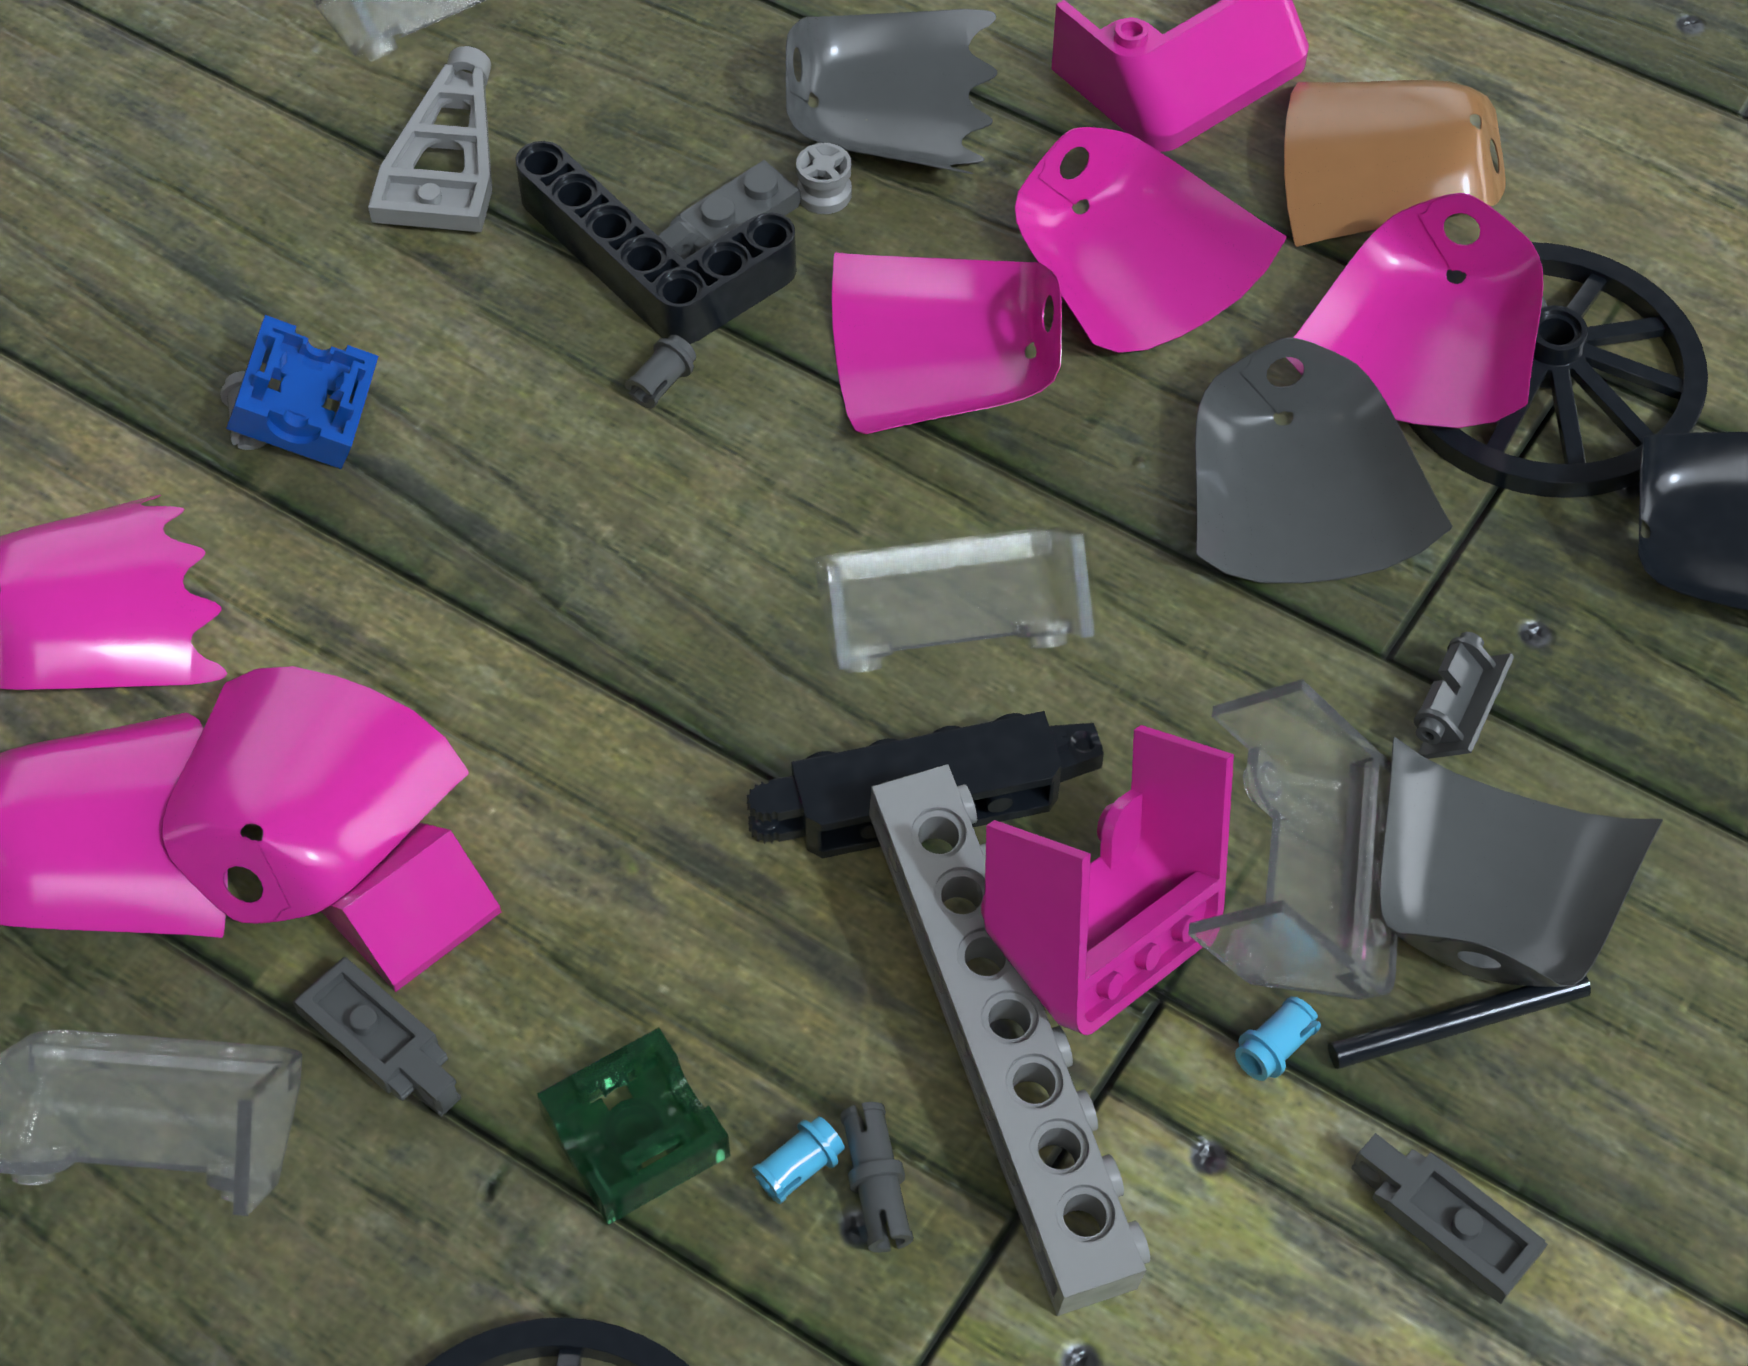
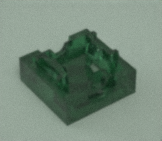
(613, 1144)

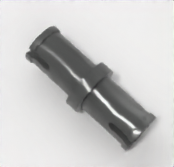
(876, 1177)

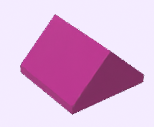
(414, 905)

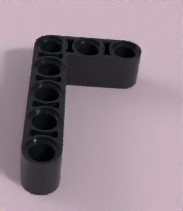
(661, 287)

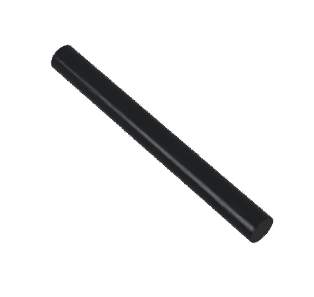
(1451, 1022)

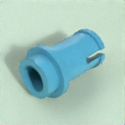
(1265, 1050)
(799, 1159)

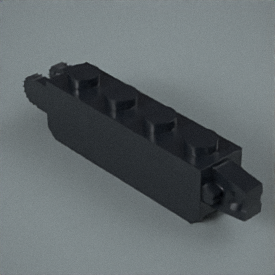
(1006, 764)

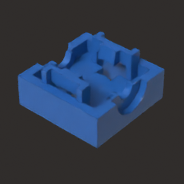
(295, 413)

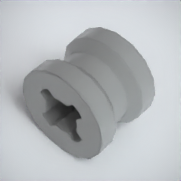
(824, 178)

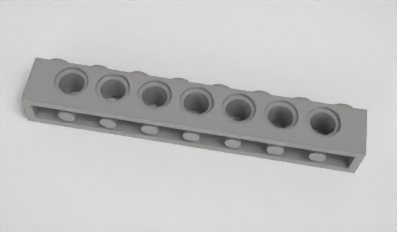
(1073, 1267)

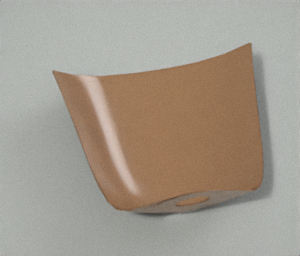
(1382, 147)

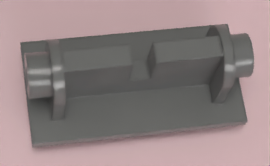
(1456, 713)

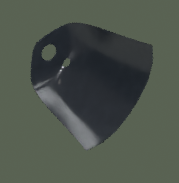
(1696, 514)

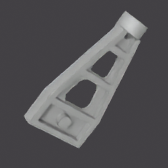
(441, 197)

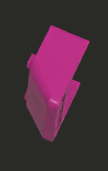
(1184, 79)
(1115, 926)

